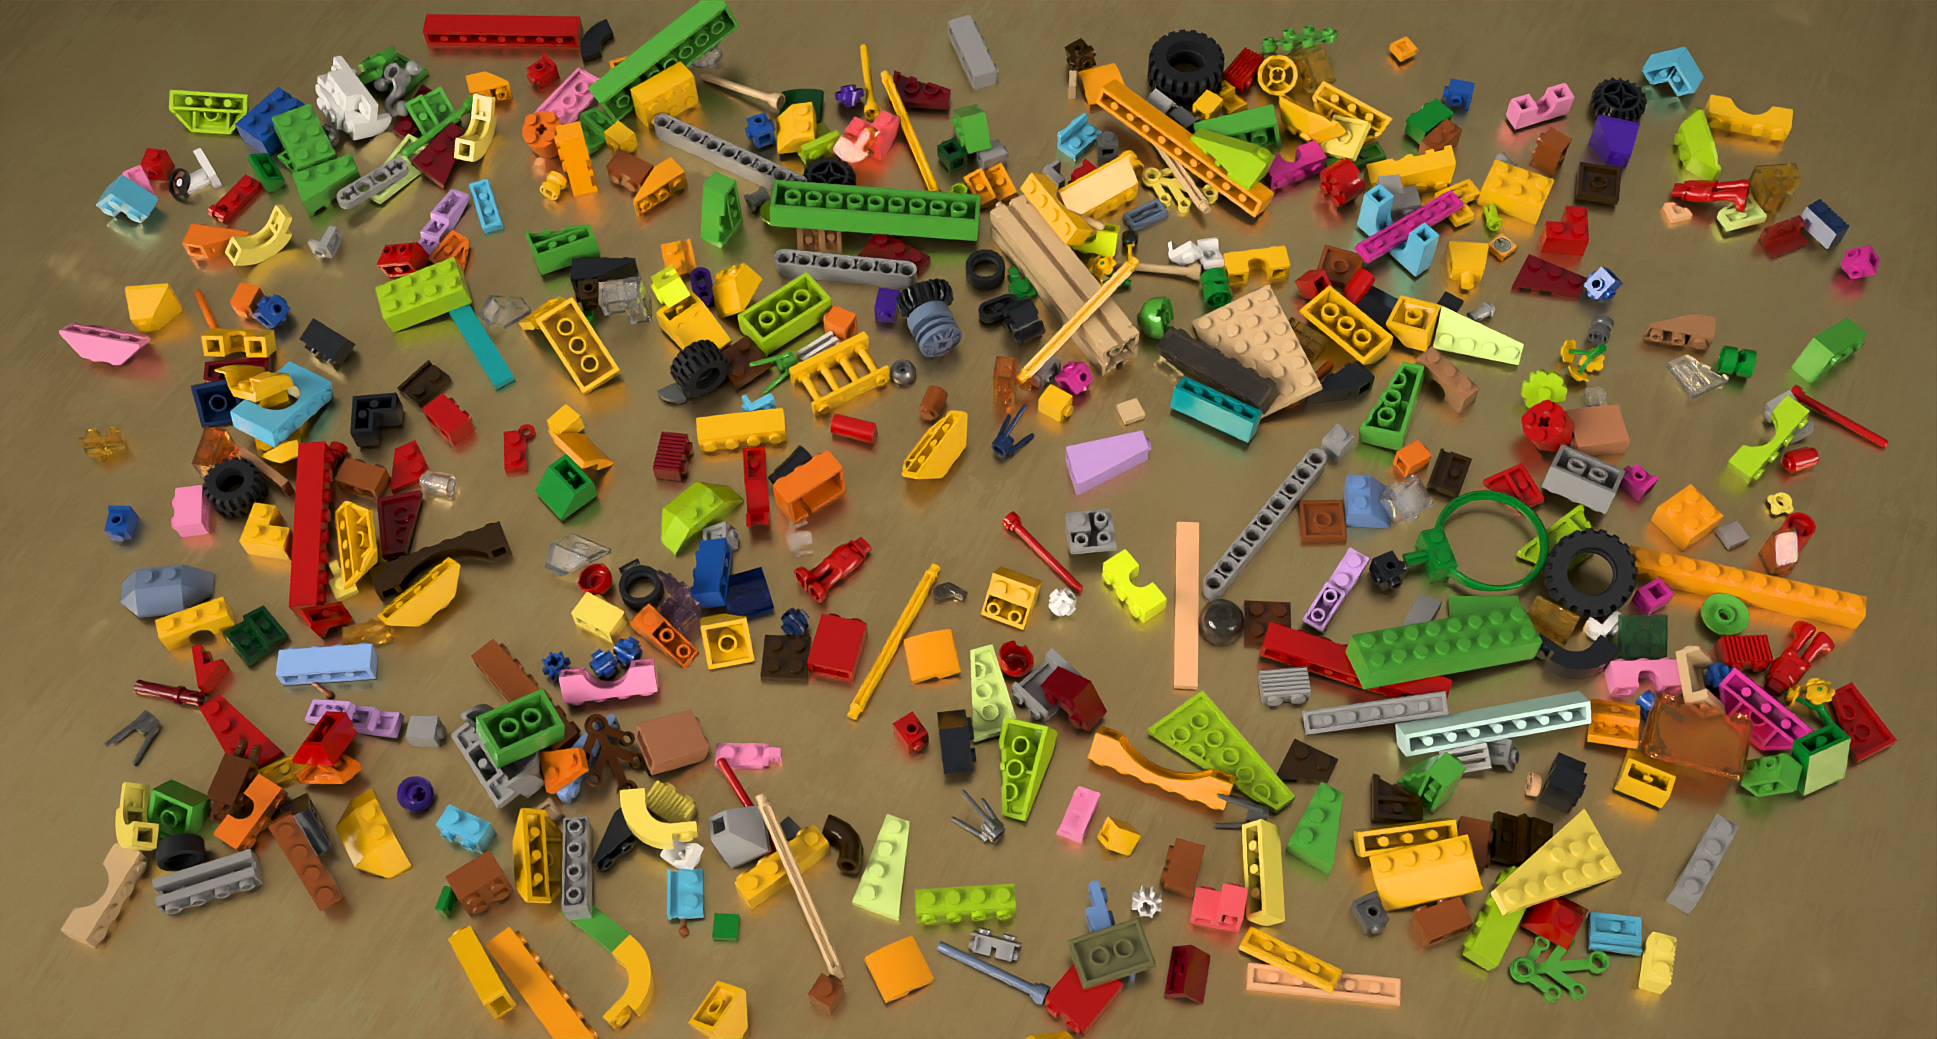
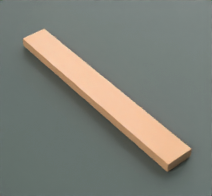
(1186, 606)

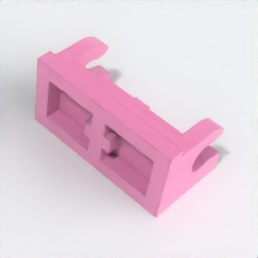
(1079, 814)

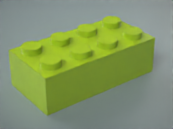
(423, 294)
(785, 314)

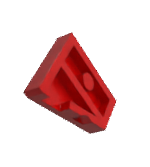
(407, 467)
(1517, 483)

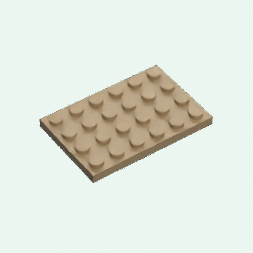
(1263, 339)

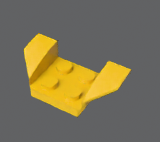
(253, 382)
(287, 449)

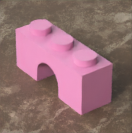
(1525, 112)
(1623, 676)

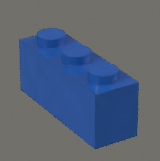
(711, 573)

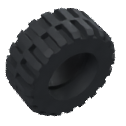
(1191, 49)
(1612, 551)

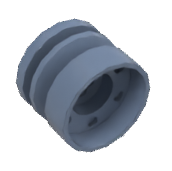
(934, 328)

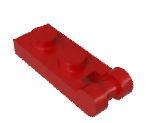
(235, 199)

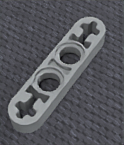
(370, 180)

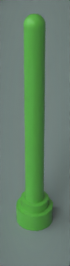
(466, 108)

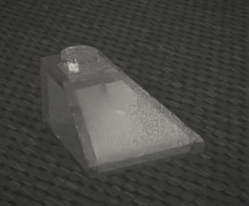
(573, 553)

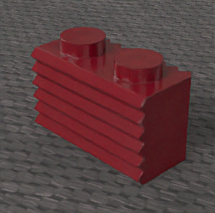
(671, 456)

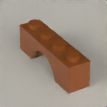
(305, 861)

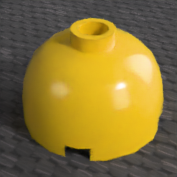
(1277, 75)

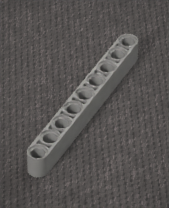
(721, 152)
(1262, 532)

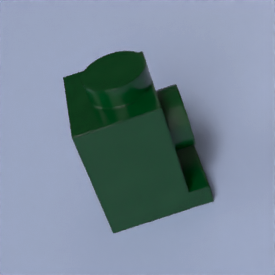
(952, 155)

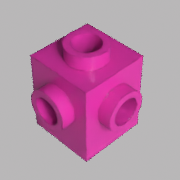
(1860, 262)
(1074, 377)

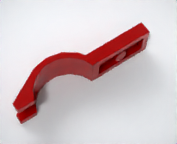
(756, 486)

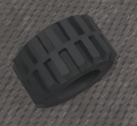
(700, 368)
(225, 476)

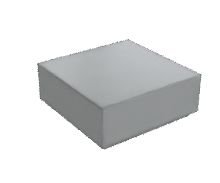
(1732, 535)

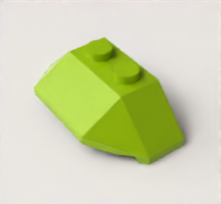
(208, 110)
(1697, 146)
(694, 510)

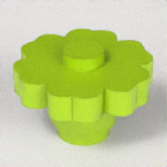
(1543, 387)

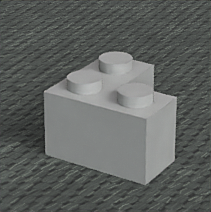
(1405, 198)

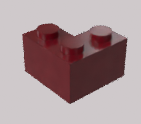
(1075, 696)

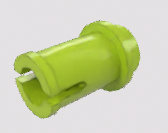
(1493, 221)

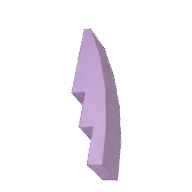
(443, 219)
(364, 719)

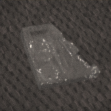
(1695, 376)

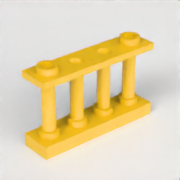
(831, 357)

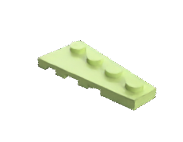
(412, 171)
(989, 694)
(884, 874)

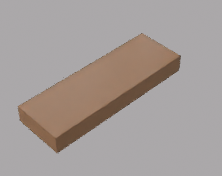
(267, 472)

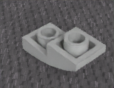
(1423, 610)

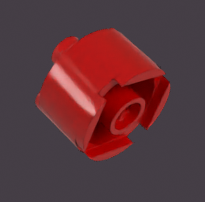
(1341, 181)
(1547, 426)

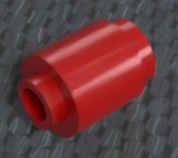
(1800, 459)

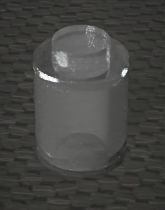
(438, 483)

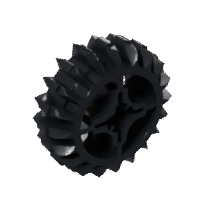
(1618, 100)
(830, 172)
(922, 293)

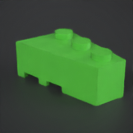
(971, 128)
(322, 182)
(719, 209)
(558, 248)
(1829, 349)
(1433, 779)
(1317, 830)

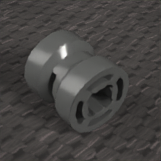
(1600, 329)

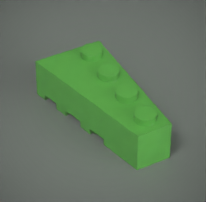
(1252, 125)
(1392, 415)

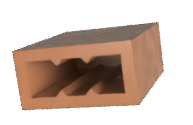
(1599, 430)
(671, 741)

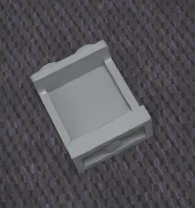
(1030, 692)

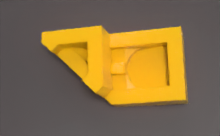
(1231, 102)

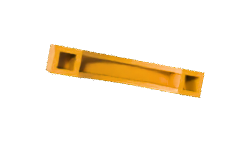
(1116, 751)

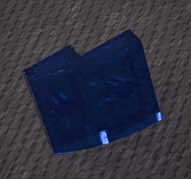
(748, 593)

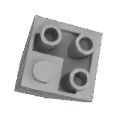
(1090, 531)
(739, 835)

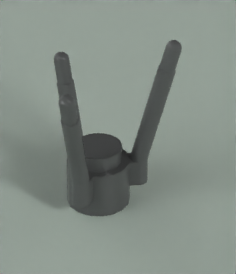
(144, 723)
(1254, 812)
(991, 827)

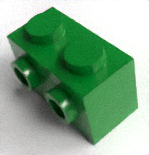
(1426, 119)

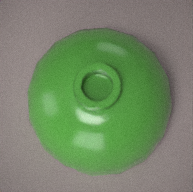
(1156, 317)

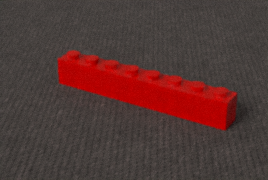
(503, 30)
(311, 526)
(1330, 660)

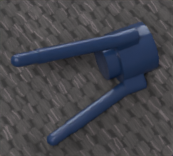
(1004, 442)

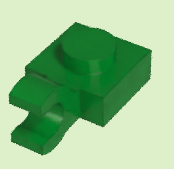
(1020, 287)

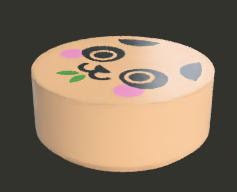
(1533, 784)

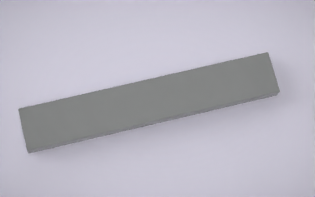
(1375, 713)

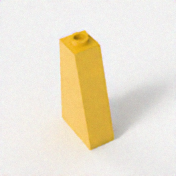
(482, 972)

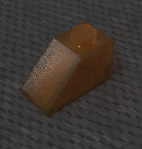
(1780, 552)

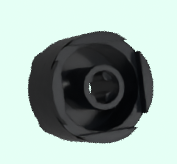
(1023, 320)

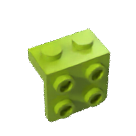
(819, 147)

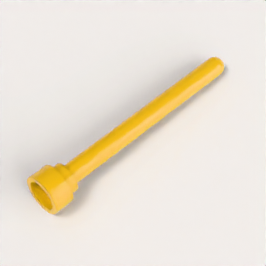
(871, 108)

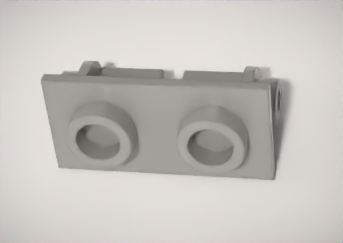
(1004, 945)

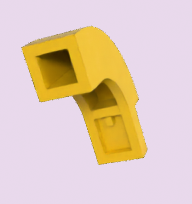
(640, 986)

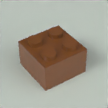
(479, 883)

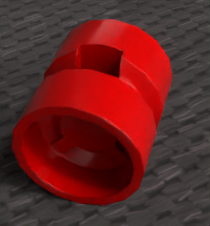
(1803, 525)

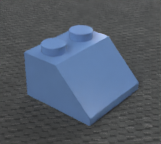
(1362, 502)

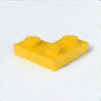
(1466, 192)

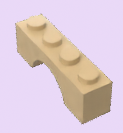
(91, 922)

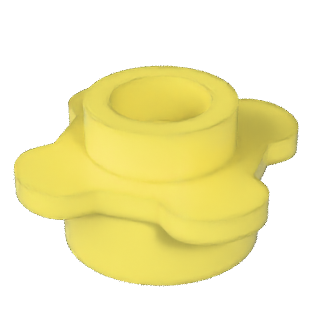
(1783, 499)

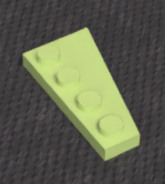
(1468, 337)

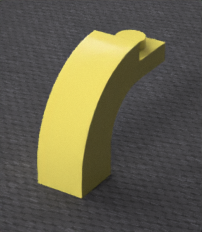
(480, 131)
(263, 244)
(131, 819)
(647, 828)

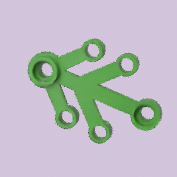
(1307, 39)
(1555, 969)

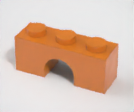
(243, 832)

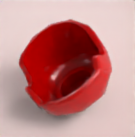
(595, 579)
(1015, 659)

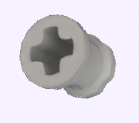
(756, 198)

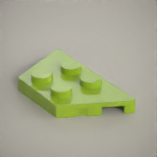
(1565, 526)

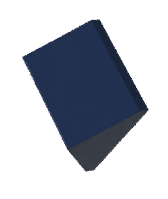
(214, 402)

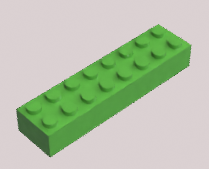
(682, 41)
(1443, 646)

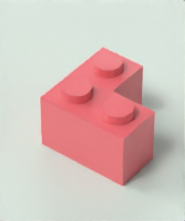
(888, 128)
(1219, 909)

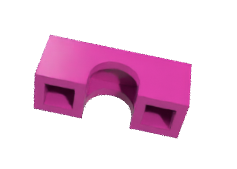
(1309, 161)

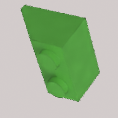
(177, 809)

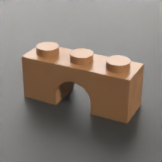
(1458, 388)

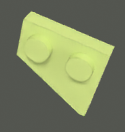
(1734, 220)

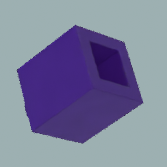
(886, 305)

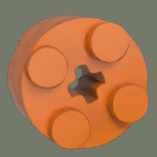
(540, 131)

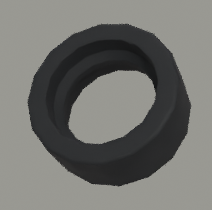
(982, 282)
(632, 575)
(180, 852)

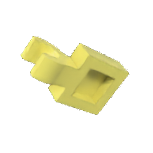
(337, 583)

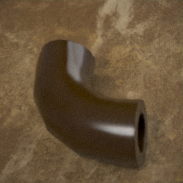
(848, 843)

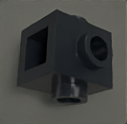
(1387, 571)

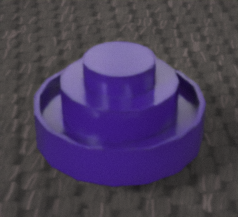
(849, 95)
(415, 793)

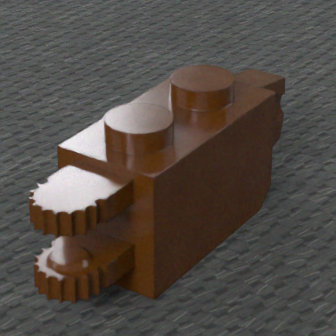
(232, 780)

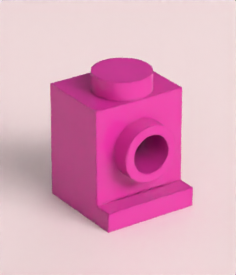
(1637, 482)
(1652, 596)

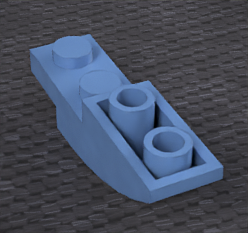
(1097, 914)

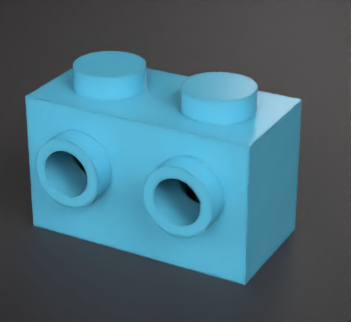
(466, 829)

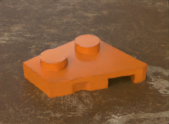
(452, 246)
(562, 767)
(340, 773)

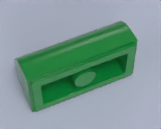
(266, 171)

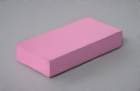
(139, 176)

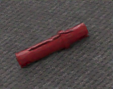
(177, 694)

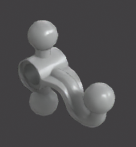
(400, 78)

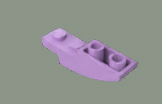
(1336, 590)

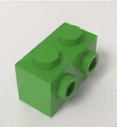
(1772, 775)

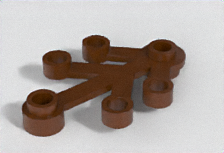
(609, 752)

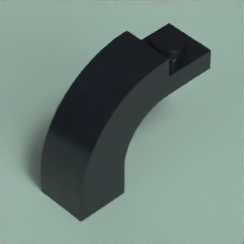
(1577, 663)

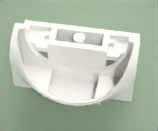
(342, 94)

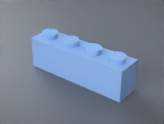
(327, 664)

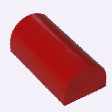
(1358, 286)
(854, 428)

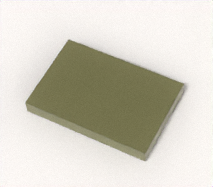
(1111, 953)

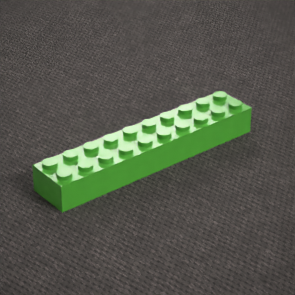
(875, 210)

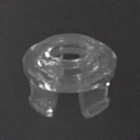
(798, 539)

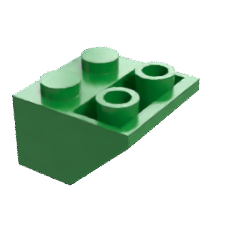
(565, 487)

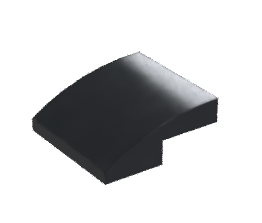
(1377, 306)

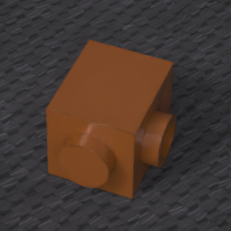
(827, 993)

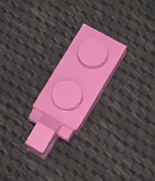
(747, 755)

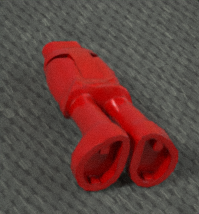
(1712, 191)
(840, 561)
(1789, 667)

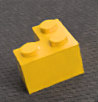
(265, 535)

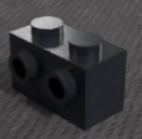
(327, 342)

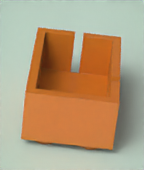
(812, 483)

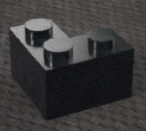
(371, 413)
(955, 738)
(1564, 783)
(309, 819)

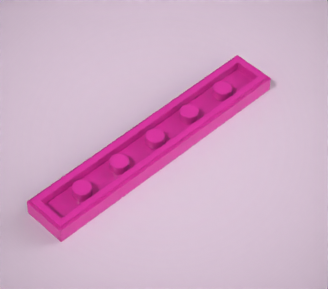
(1399, 231)

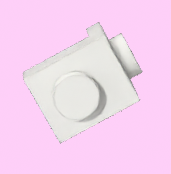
(1185, 253)
(1211, 255)
(1594, 628)
(683, 855)

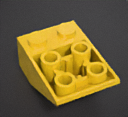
(691, 322)

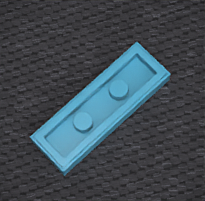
(486, 206)

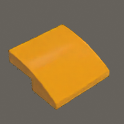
(1094, 78)
(992, 185)
(583, 451)
(932, 655)
(1614, 723)
(899, 968)

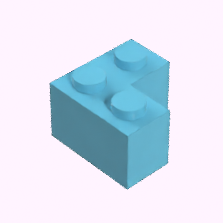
(1676, 68)
(127, 197)

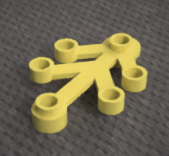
(1175, 187)

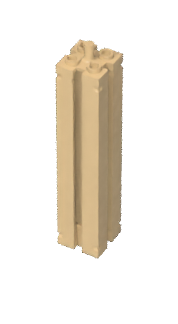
(1062, 282)

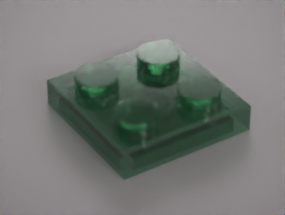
(1642, 636)

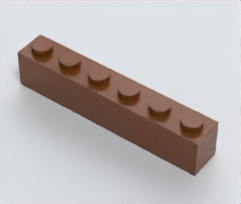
(513, 684)

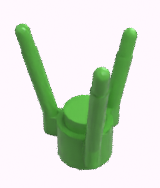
(783, 362)

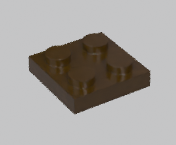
(1598, 183)
(785, 658)

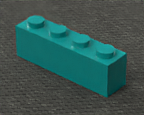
(1216, 409)

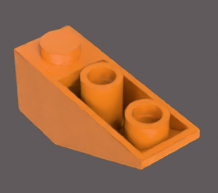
(208, 240)
(662, 635)

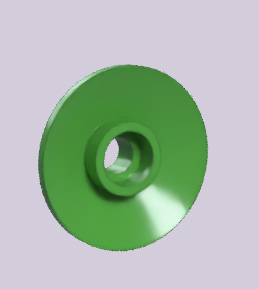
(1730, 608)

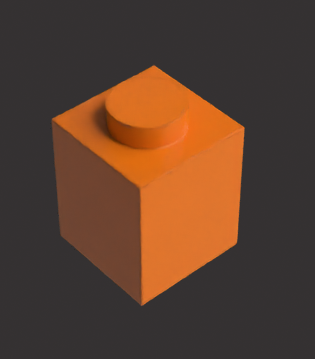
(246, 299)
(840, 322)
(1412, 458)

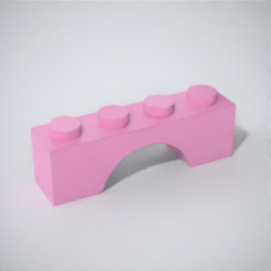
(580, 686)

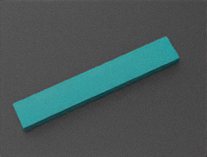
(482, 346)

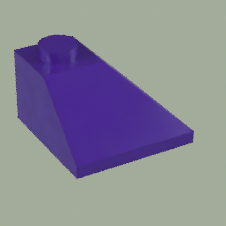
(1613, 140)

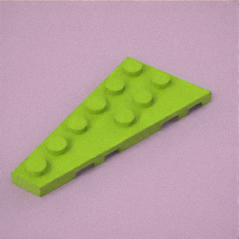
(1211, 741)

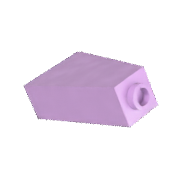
(1105, 458)

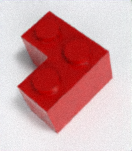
(1567, 236)

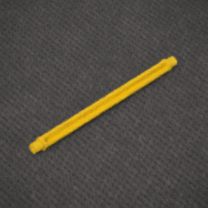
(905, 122)
(1077, 319)
(893, 642)

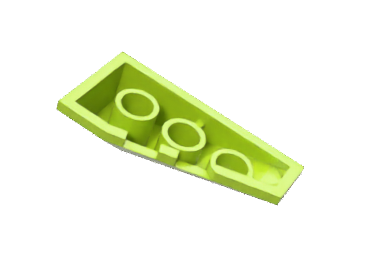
(1243, 160)
(1025, 757)

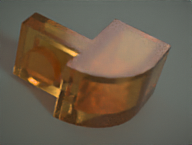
(856, 149)

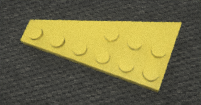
(1563, 865)

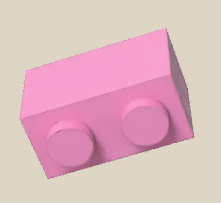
(190, 511)

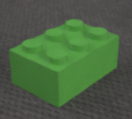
(303, 137)
(520, 728)

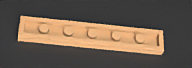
(1349, 987)

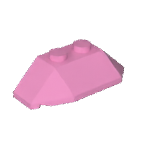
(103, 342)

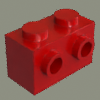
(402, 259)

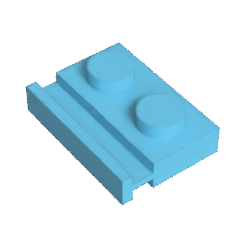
(685, 894)
(1614, 933)

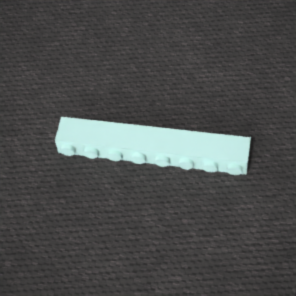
(1493, 723)

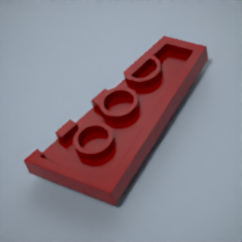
(232, 727)

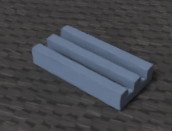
(1147, 217)

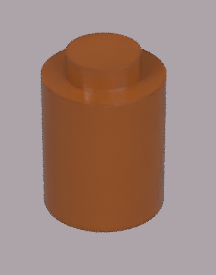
(932, 402)

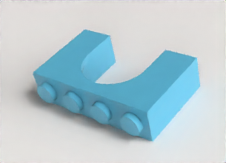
(1375, 215)
(276, 425)

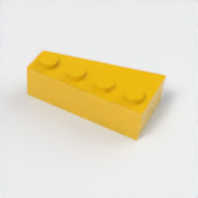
(1427, 171)

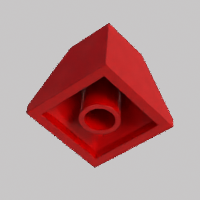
(1556, 920)

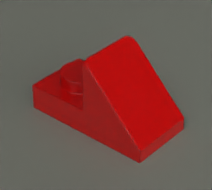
(324, 616)
(208, 672)

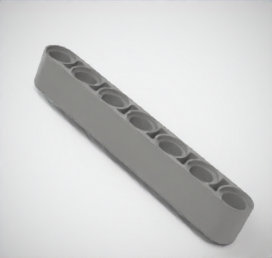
(846, 268)

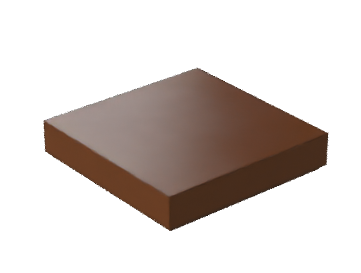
(1339, 265)
(1322, 521)

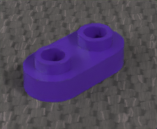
(702, 288)

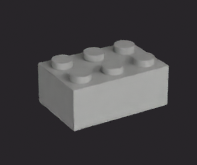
(1583, 479)

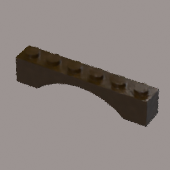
(396, 576)

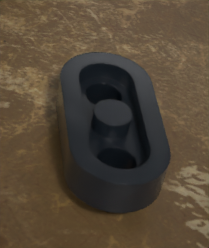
(993, 307)

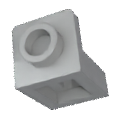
(1053, 171)
(329, 243)
(722, 530)
(1503, 753)

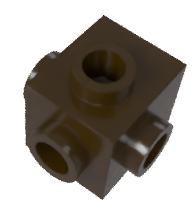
(1080, 55)
(588, 294)

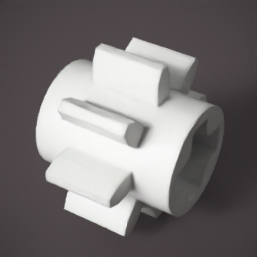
(1062, 602)
(1146, 901)

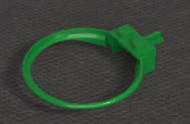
(1439, 559)

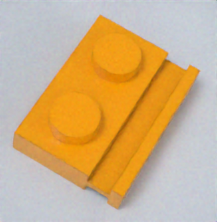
(680, 256)

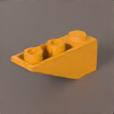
(660, 184)

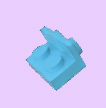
(1077, 137)

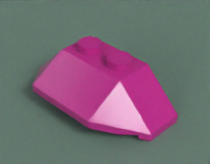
(1773, 723)

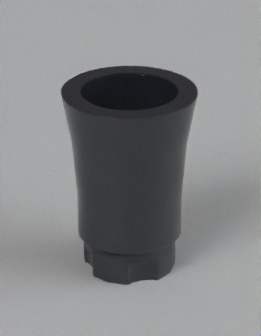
(798, 457)

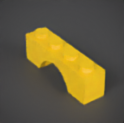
(1724, 115)
(1067, 225)

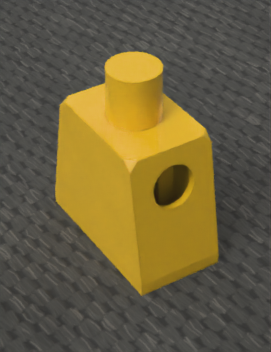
(1466, 262)

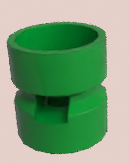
(1216, 287)
(1736, 361)

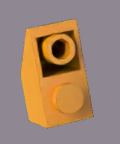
(490, 85)

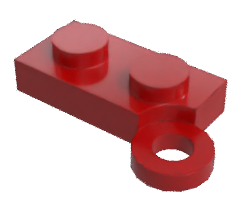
(516, 449)

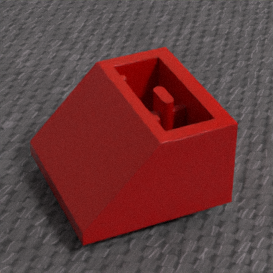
(326, 740)

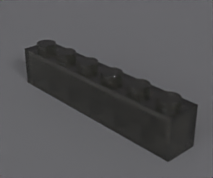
(1218, 369)

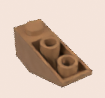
(1687, 330)

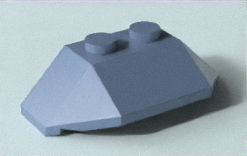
(166, 589)

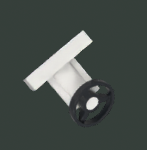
(195, 180)

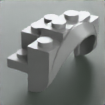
(502, 783)

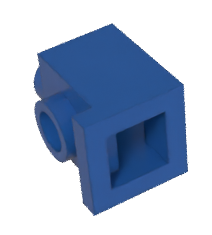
(1459, 93)
(121, 523)

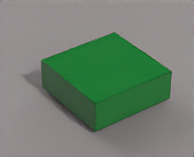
(446, 902)
(726, 927)

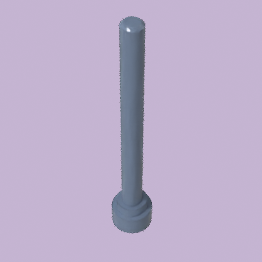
(1036, 991)

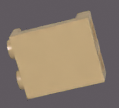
(1691, 663)

